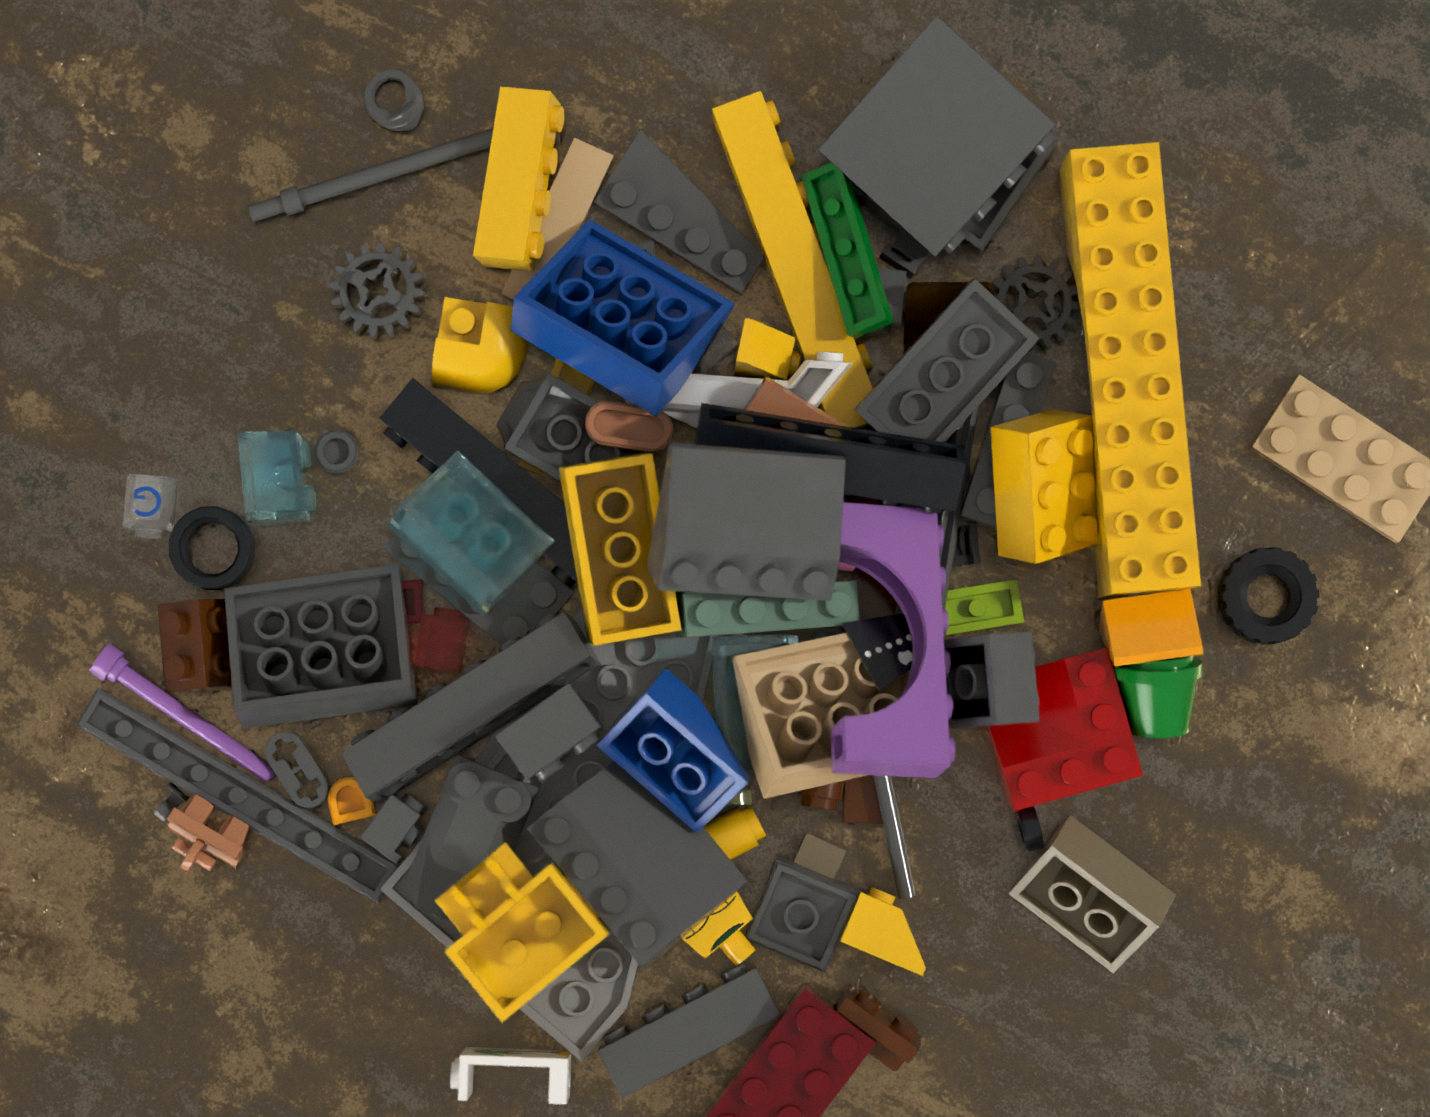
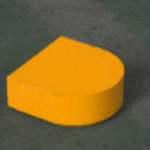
(348, 802)

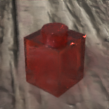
(442, 641)

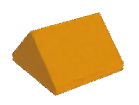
(1150, 627)

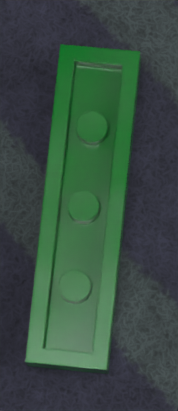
(847, 250)

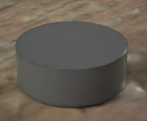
(337, 452)

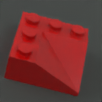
(1079, 738)

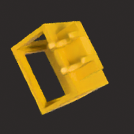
(517, 928)

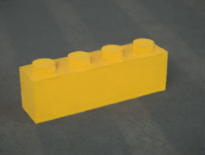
(518, 179)

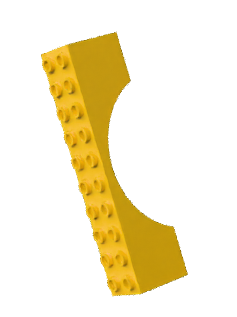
(1137, 404)

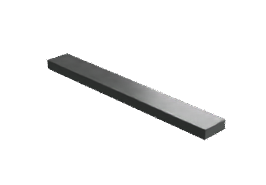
(237, 794)

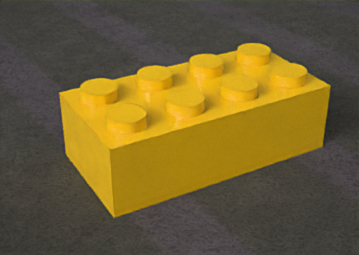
(611, 529)

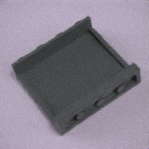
(939, 138)

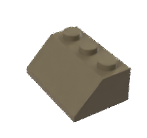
(1092, 894)

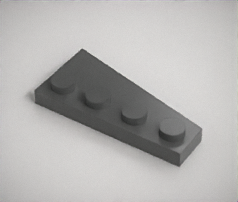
(670, 210)

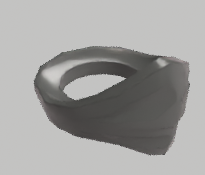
(408, 115)

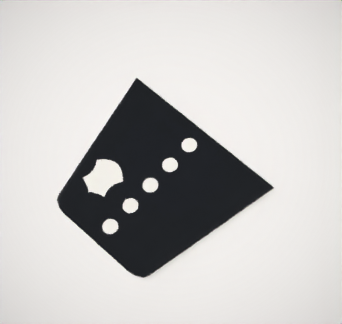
(883, 646)

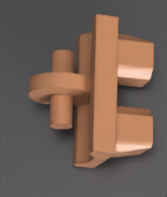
(189, 824)

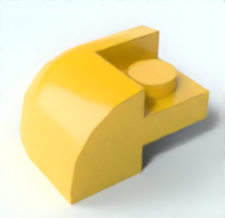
(476, 347)

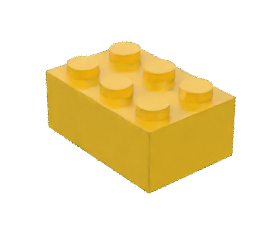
(1044, 485)

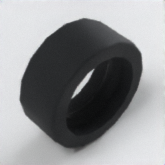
(181, 534)

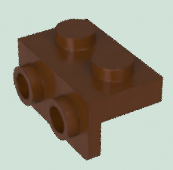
(194, 644)
(895, 1036)

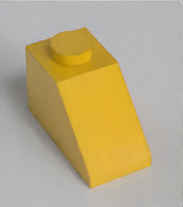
(765, 352)
(882, 931)

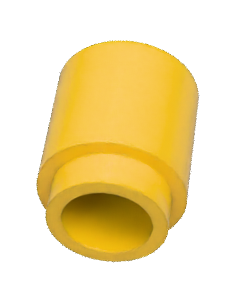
(736, 831)

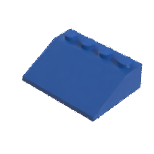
(620, 316)

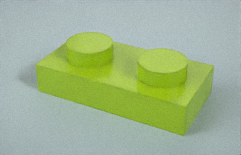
(983, 607)

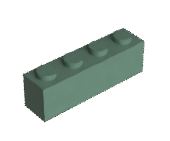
(735, 614)

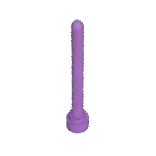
(115, 668)

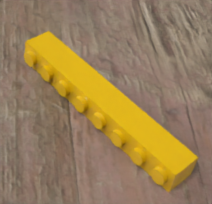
(791, 245)

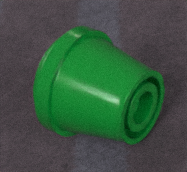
(1159, 695)

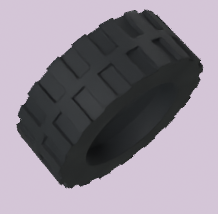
(1301, 590)

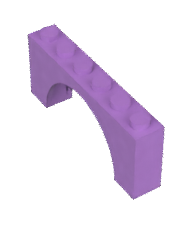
(912, 734)

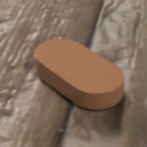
(628, 427)

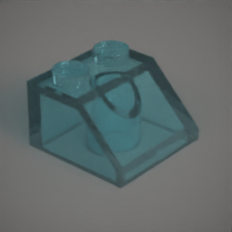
(275, 477)

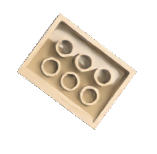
(792, 703)

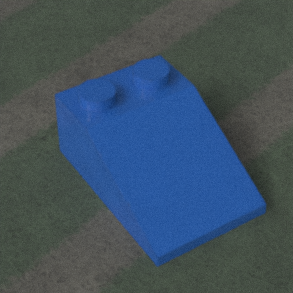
(676, 751)

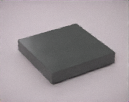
(802, 914)

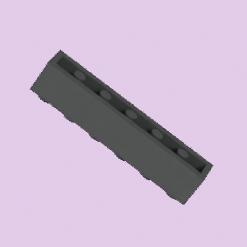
(470, 707)

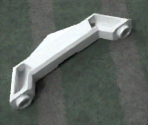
(811, 382)

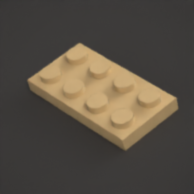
(1346, 458)

